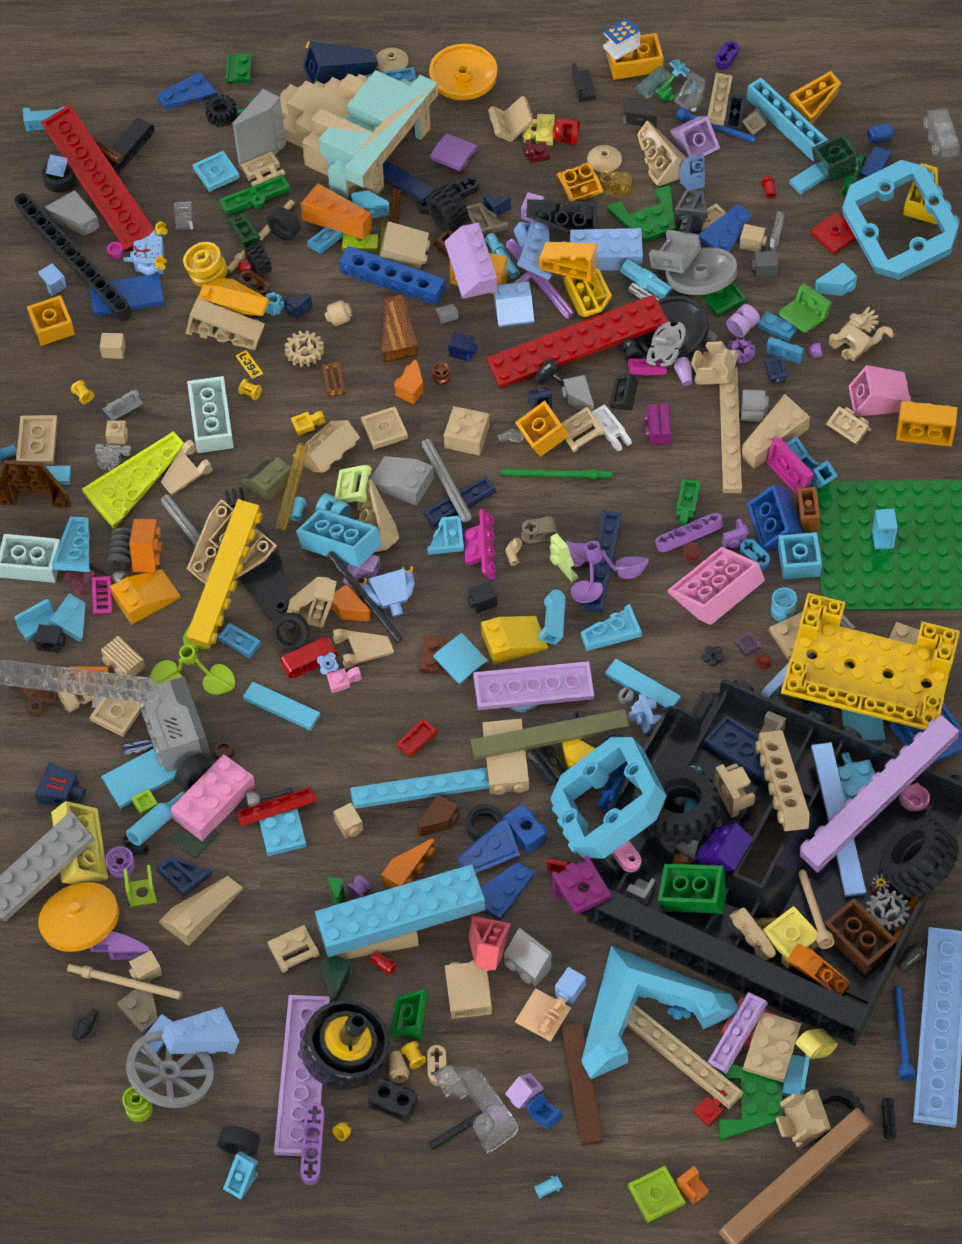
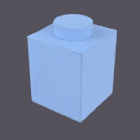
(570, 985)

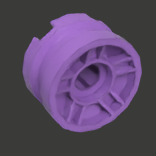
(123, 855)

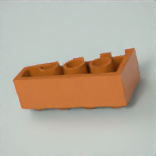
(333, 211)

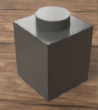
(765, 264)

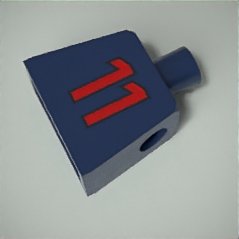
(58, 786)

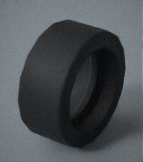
(59, 185)
(283, 223)
(290, 645)
(192, 770)
(477, 811)
(237, 1139)

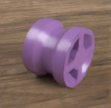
(358, 887)

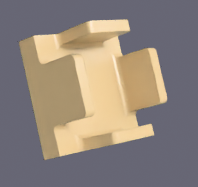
(715, 365)
(730, 788)
(804, 1118)

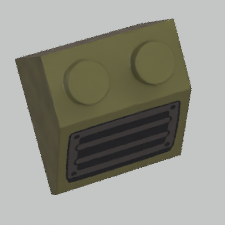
(268, 478)

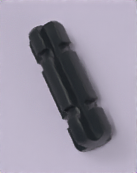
(888, 1118)

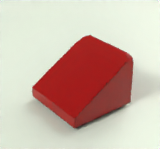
(556, 864)

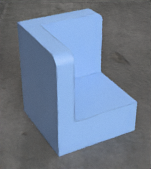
(53, 278)

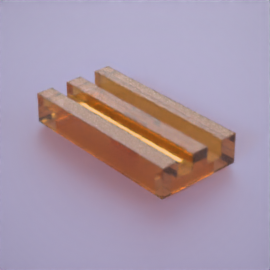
(335, 391)

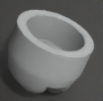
(628, 698)

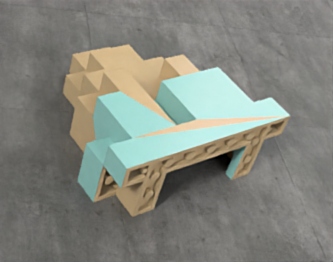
(355, 125)

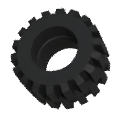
(447, 208)

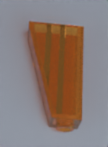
(398, 334)

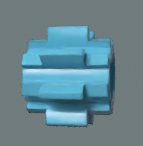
(275, 304)

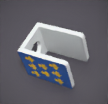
(623, 39)

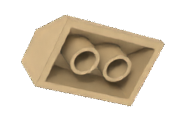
(329, 445)

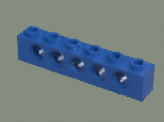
(392, 275)

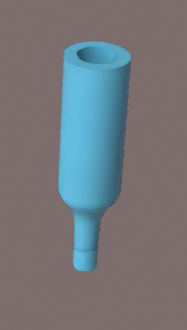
(151, 821)

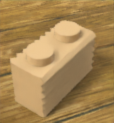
(122, 657)

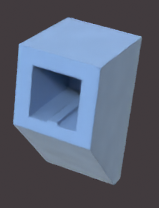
(693, 172)

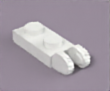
(611, 427)

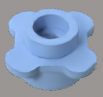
(333, 666)

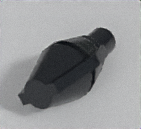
(85, 1026)

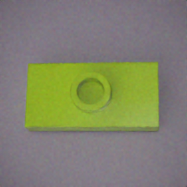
(369, 244)

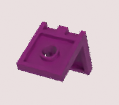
(575, 877)

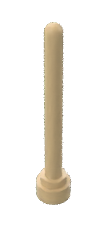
(824, 937)

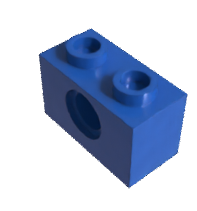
(527, 839)

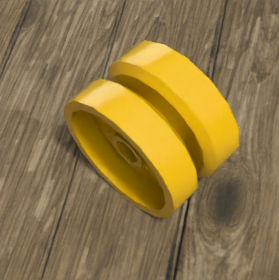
(205, 263)

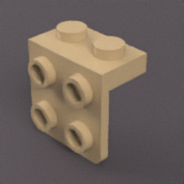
(511, 122)

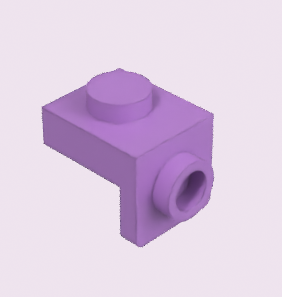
(734, 538)

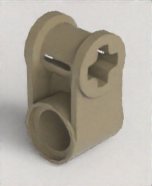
(540, 529)

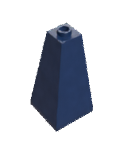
(337, 61)

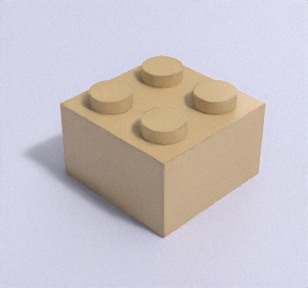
(466, 430)

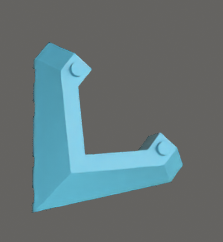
(632, 976)

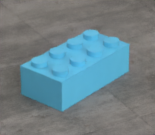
(346, 537)

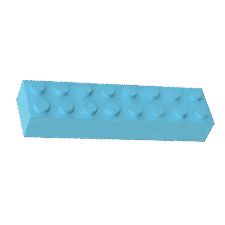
(400, 910)

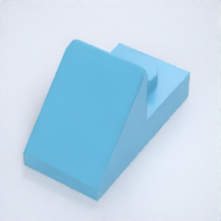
(241, 1175)

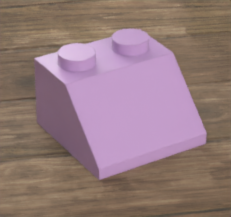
(695, 137)

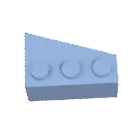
(201, 1033)

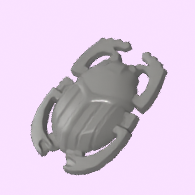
(665, 343)

